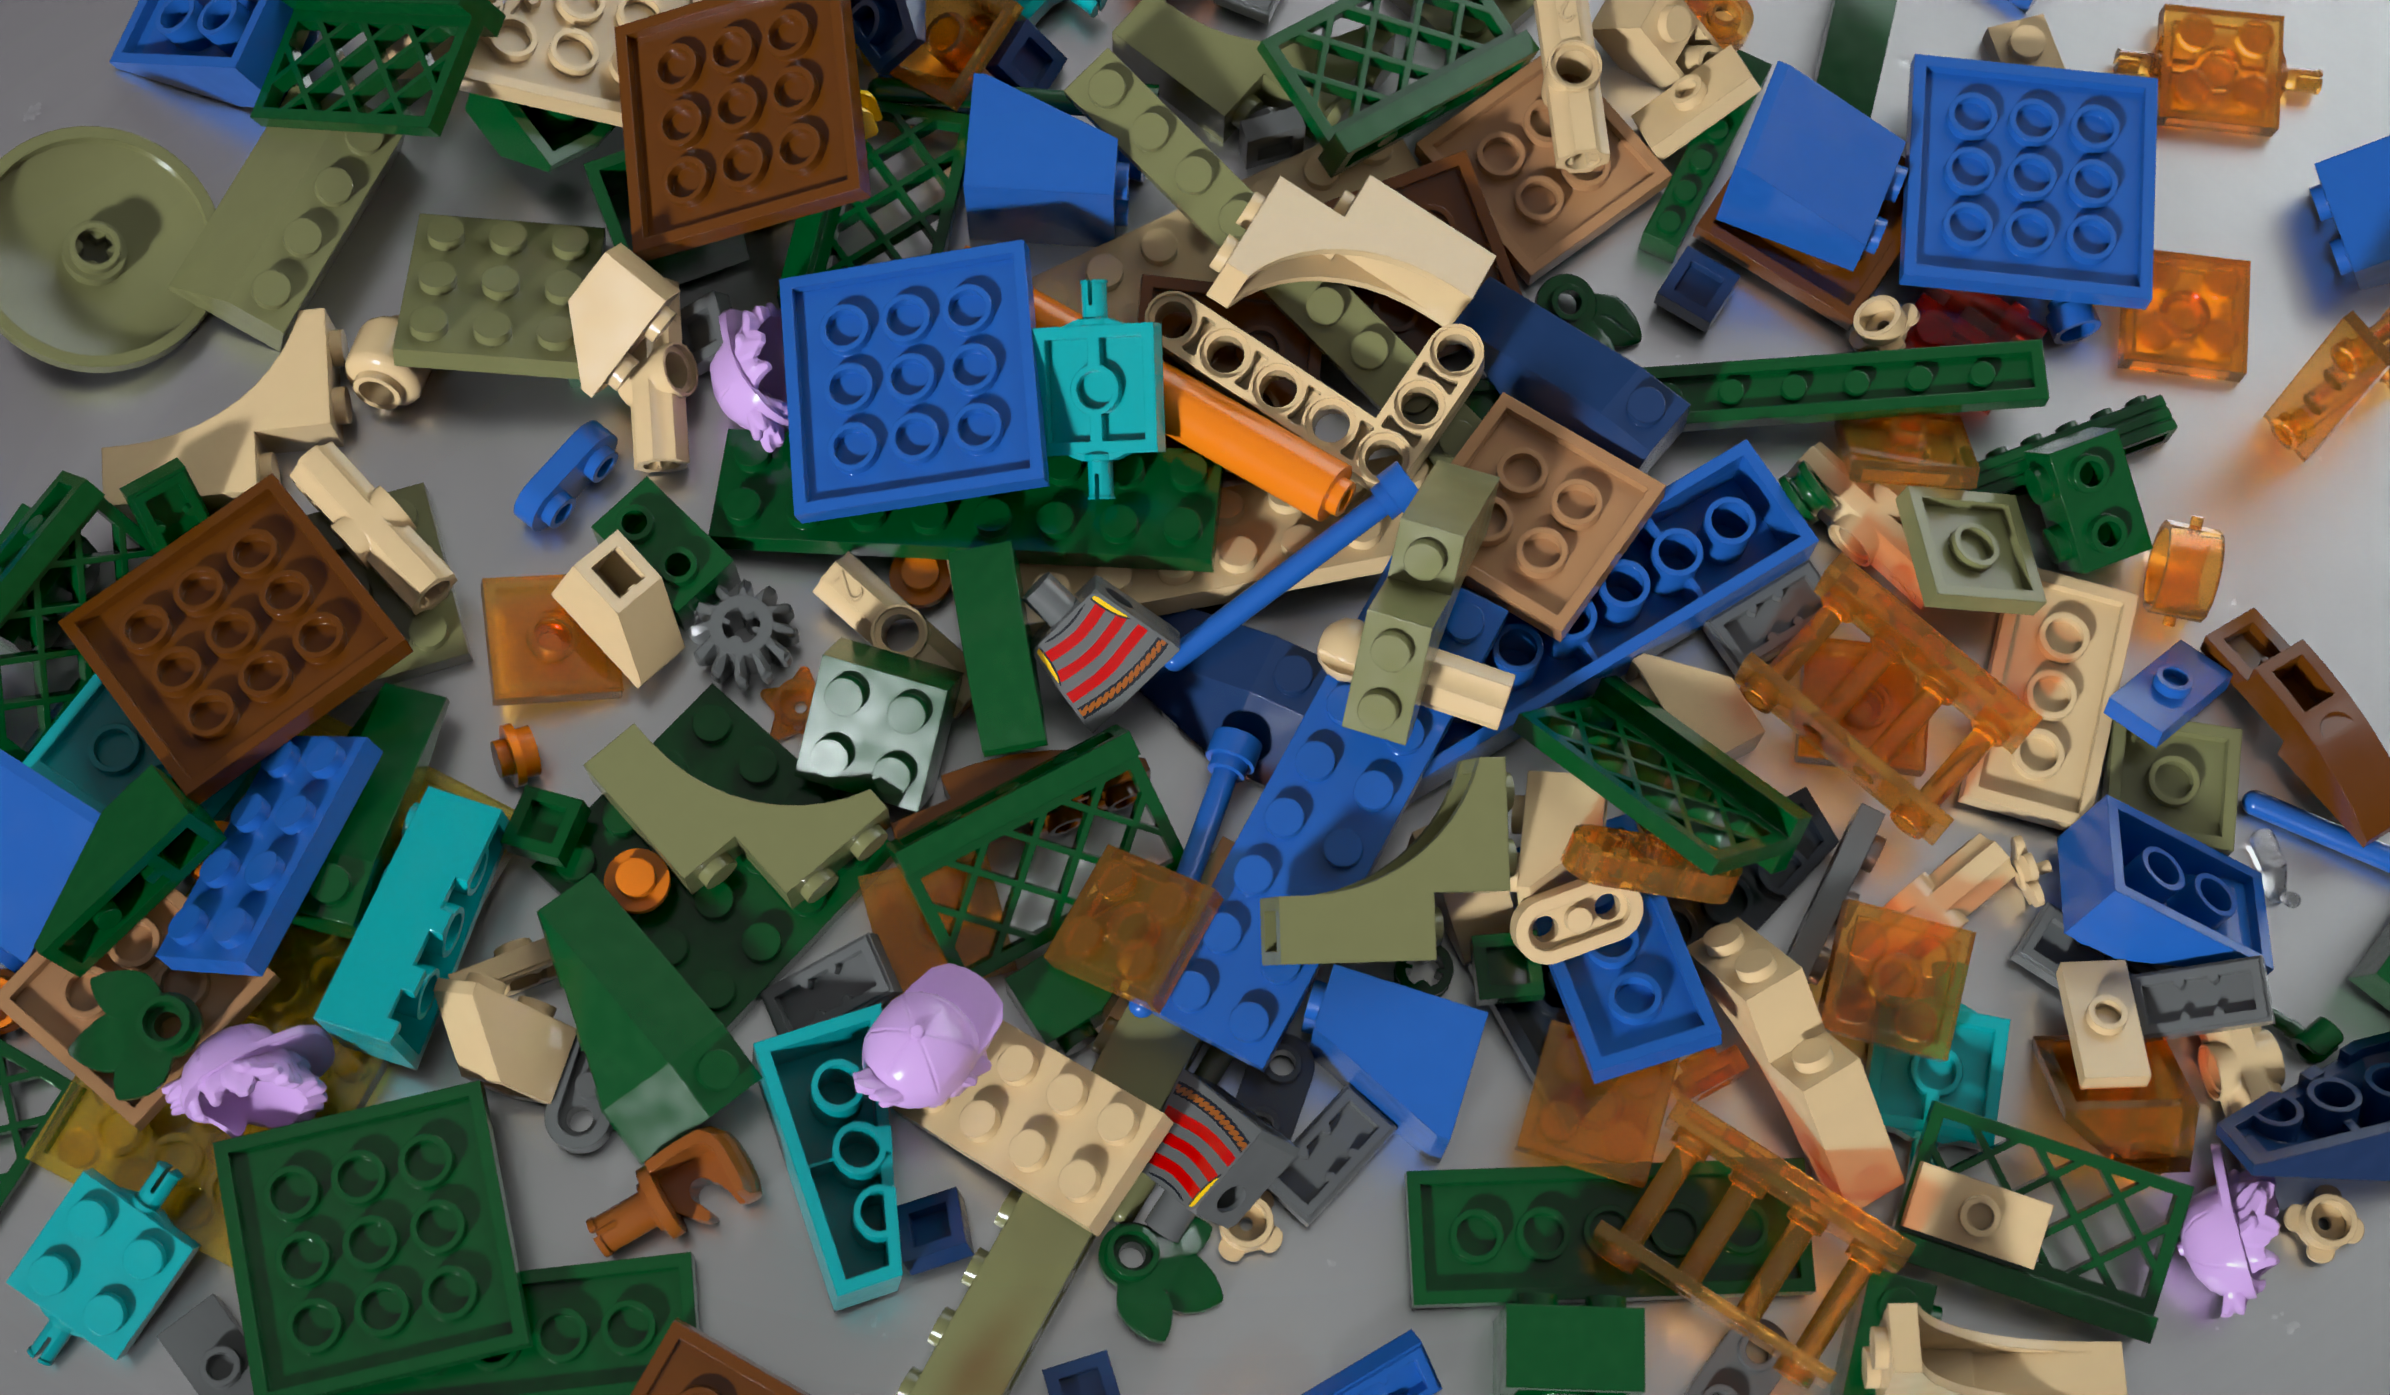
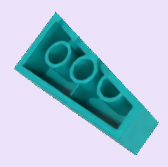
(414, 928)
(835, 1153)

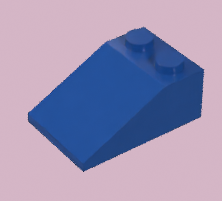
(206, 45)
(2157, 892)

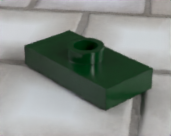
(165, 503)

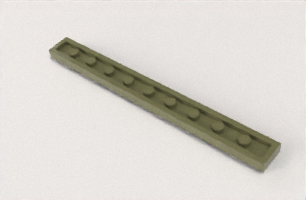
(1214, 200)

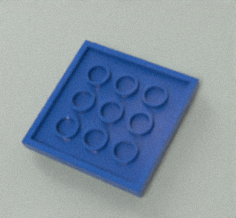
(2029, 182)
(912, 382)

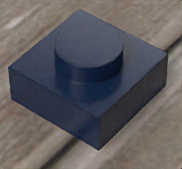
(1026, 58)
(1697, 289)
(934, 1231)
(1082, 1376)

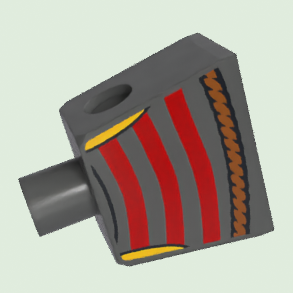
(1097, 644)
(1212, 1158)

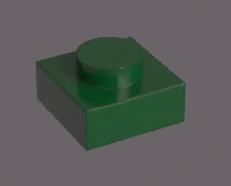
(545, 826)
(1503, 971)

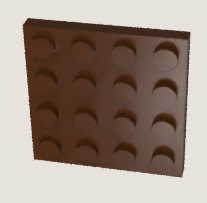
(738, 119)
(235, 638)

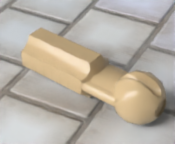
(1454, 683)

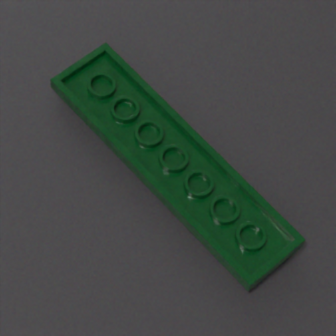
(1159, 521)

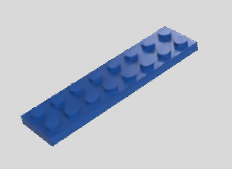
(1308, 835)

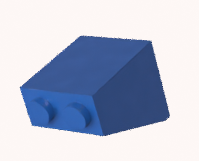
(1039, 172)
(1814, 172)
(2357, 196)
(39, 846)
(1397, 1050)

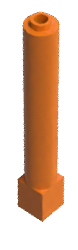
(1239, 436)

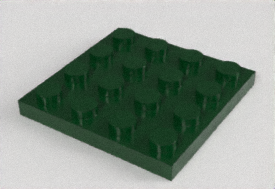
(741, 932)
(372, 1244)

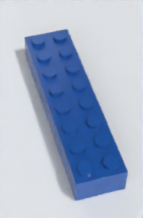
(1697, 554)

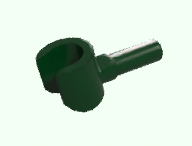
(2310, 1043)

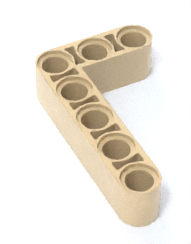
(1314, 398)

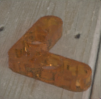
(1642, 865)

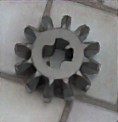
(760, 617)

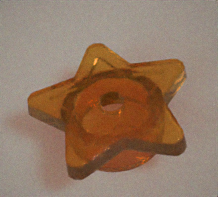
(783, 702)

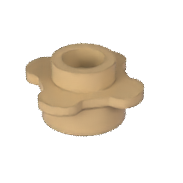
(1882, 324)
(2342, 1219)
(1262, 1236)

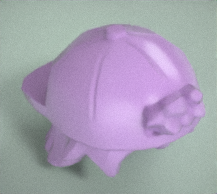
(751, 373)
(930, 1040)
(254, 1078)
(2228, 1234)

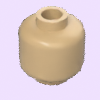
(373, 371)

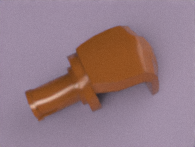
(672, 1187)

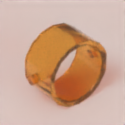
(2183, 570)

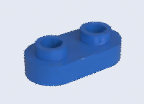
(553, 490)

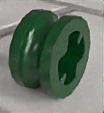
(1808, 492)
(1443, 974)

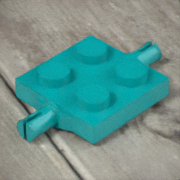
(1101, 388)
(1968, 1081)
(104, 1263)

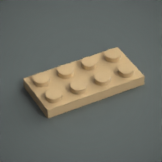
(2065, 669)
(1050, 1128)

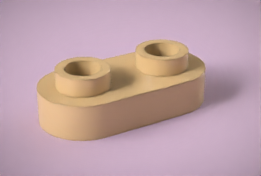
(1574, 921)

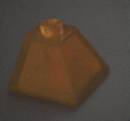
(957, 45)
(2134, 1125)

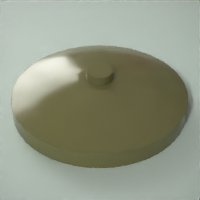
(92, 244)

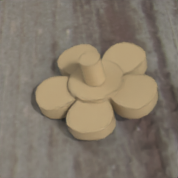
(2028, 871)

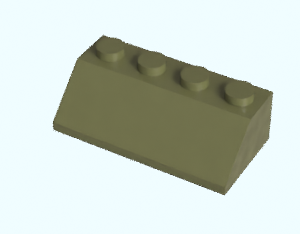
(284, 224)

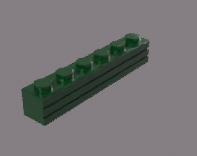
(1696, 175)
(2139, 424)

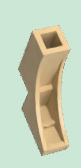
(1362, 242)
(286, 411)
(1808, 1069)
(1930, 1357)

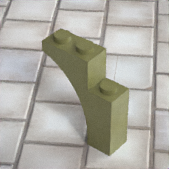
(1222, 76)
(1414, 604)
(705, 829)
(1394, 909)

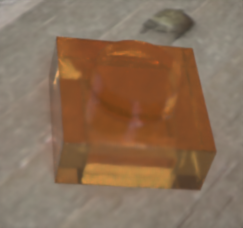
(1708, 1073)

